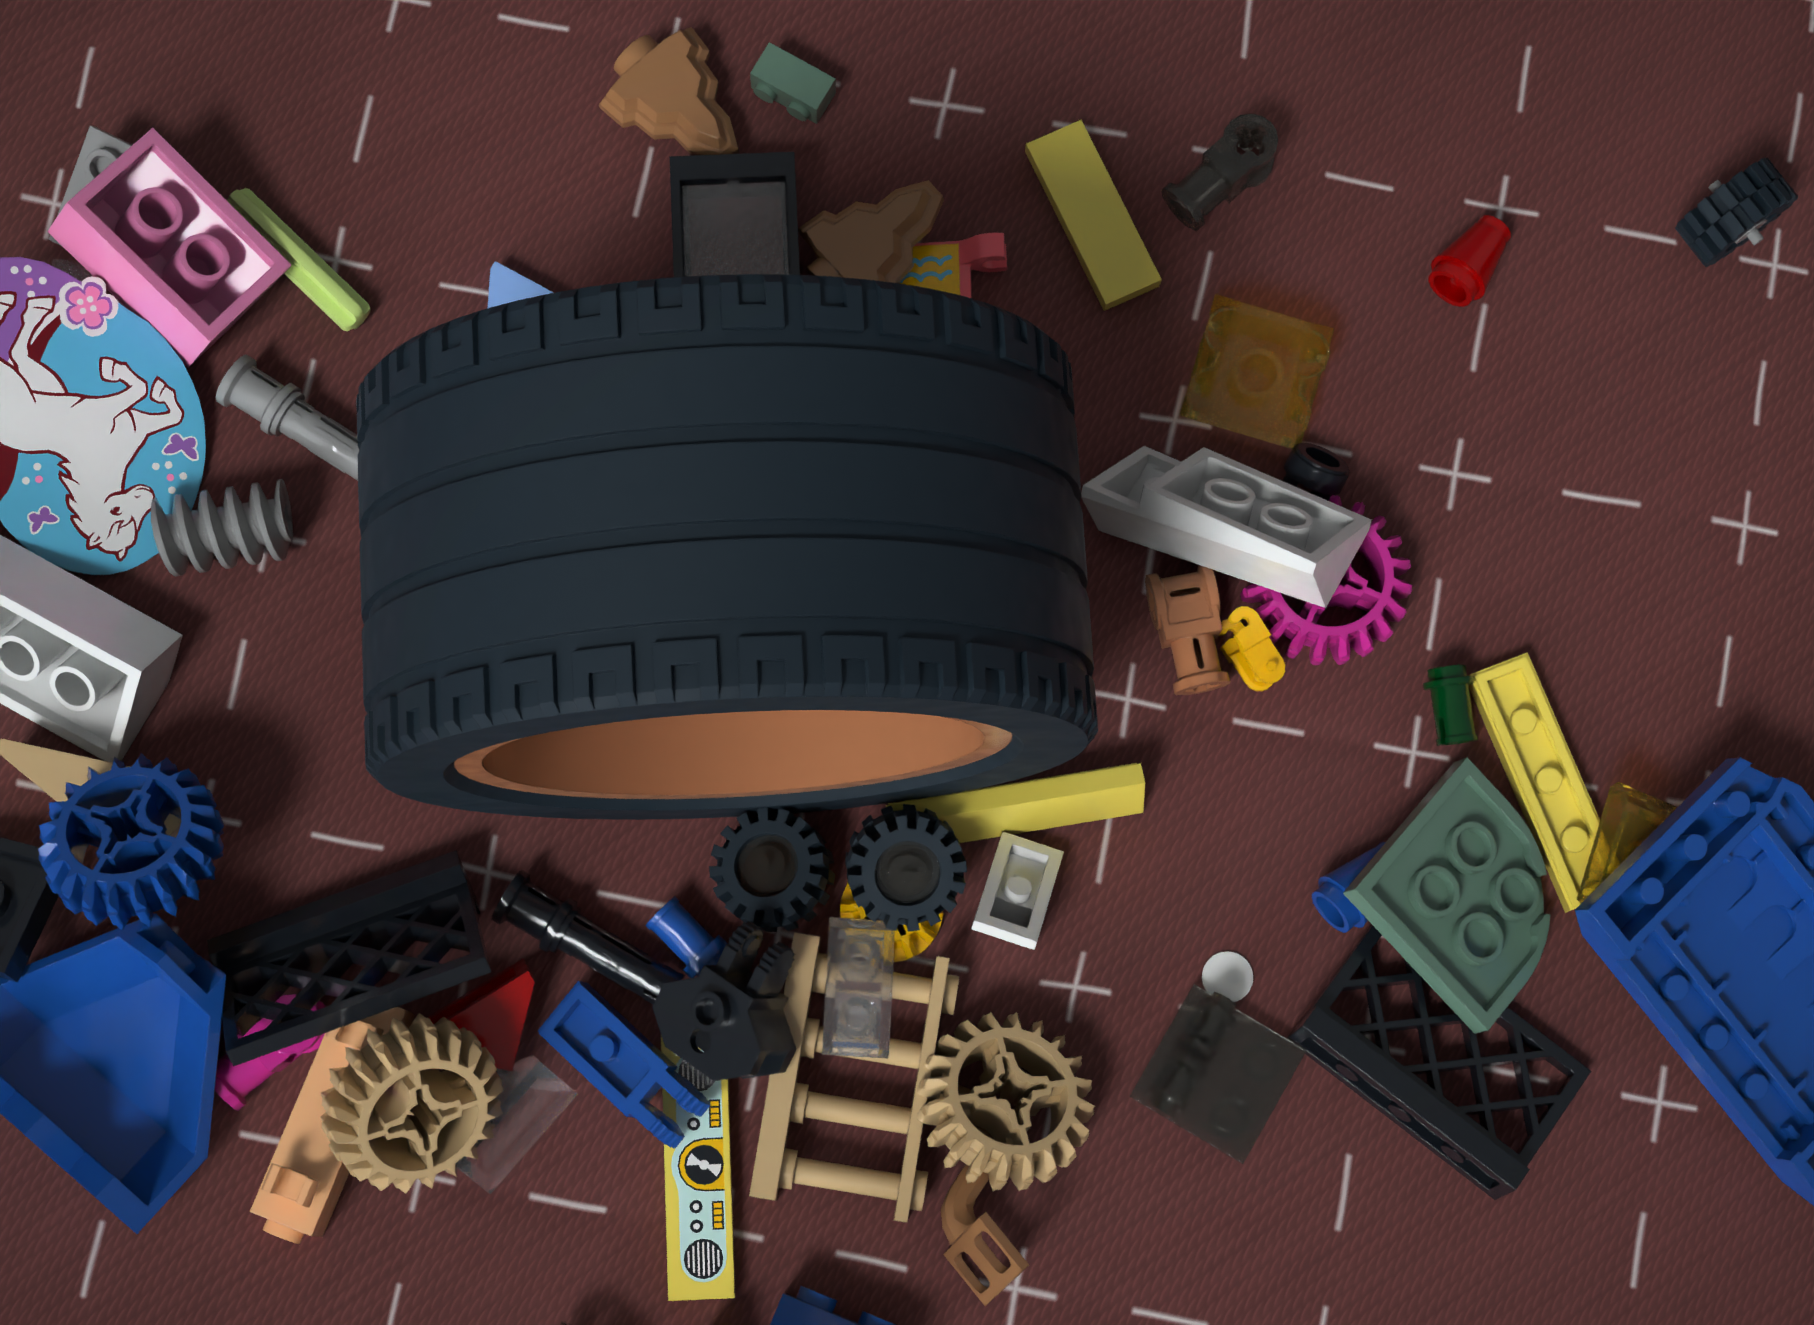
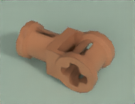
(1188, 621)

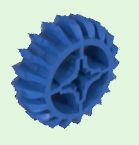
(137, 862)

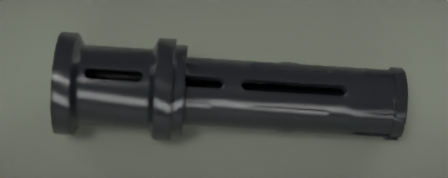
(562, 927)

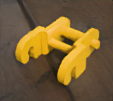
(1252, 649)

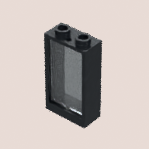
(734, 214)

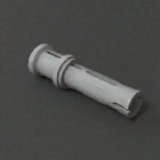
(285, 412)

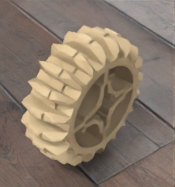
(1050, 1086)
(380, 1092)

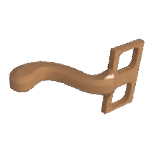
(965, 1235)

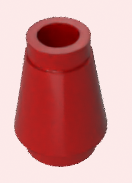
(1468, 264)

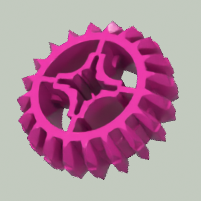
(1351, 592)

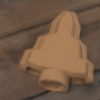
(671, 94)
(873, 238)

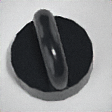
(1316, 470)

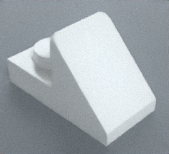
(1017, 890)

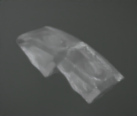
(858, 988)

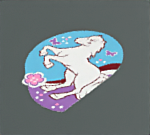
(89, 421)

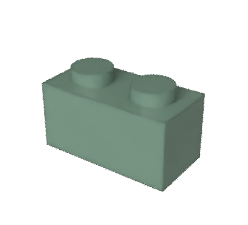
(792, 83)

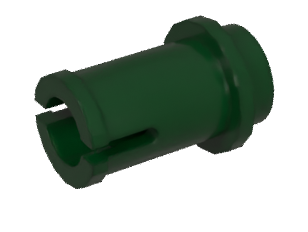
(1451, 704)

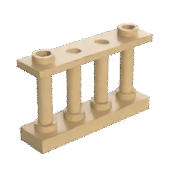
(791, 1101)

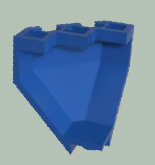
(115, 1063)

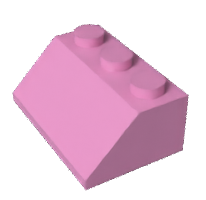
(168, 246)

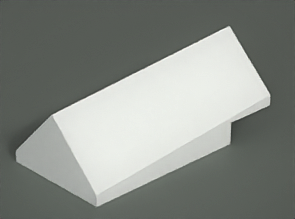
(1228, 520)

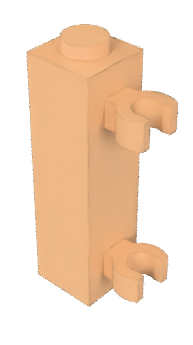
(304, 1173)

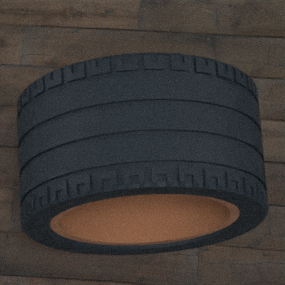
(721, 551)

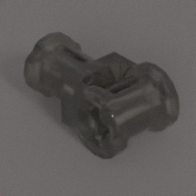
(1224, 171)

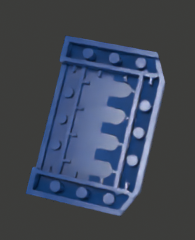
(1719, 951)

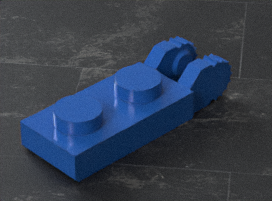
(619, 1061)

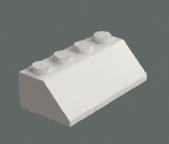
(78, 655)

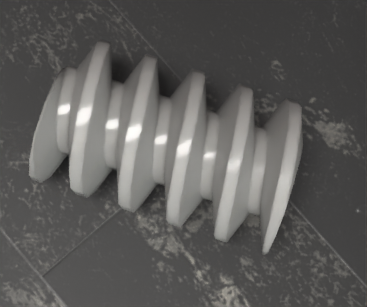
(223, 529)

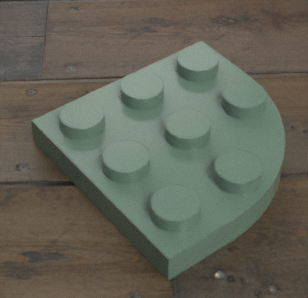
(1461, 895)

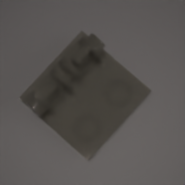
(1218, 1073)

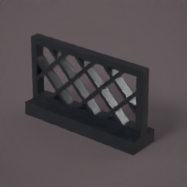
(324, 938)
(1421, 1106)

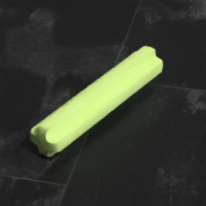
(308, 269)

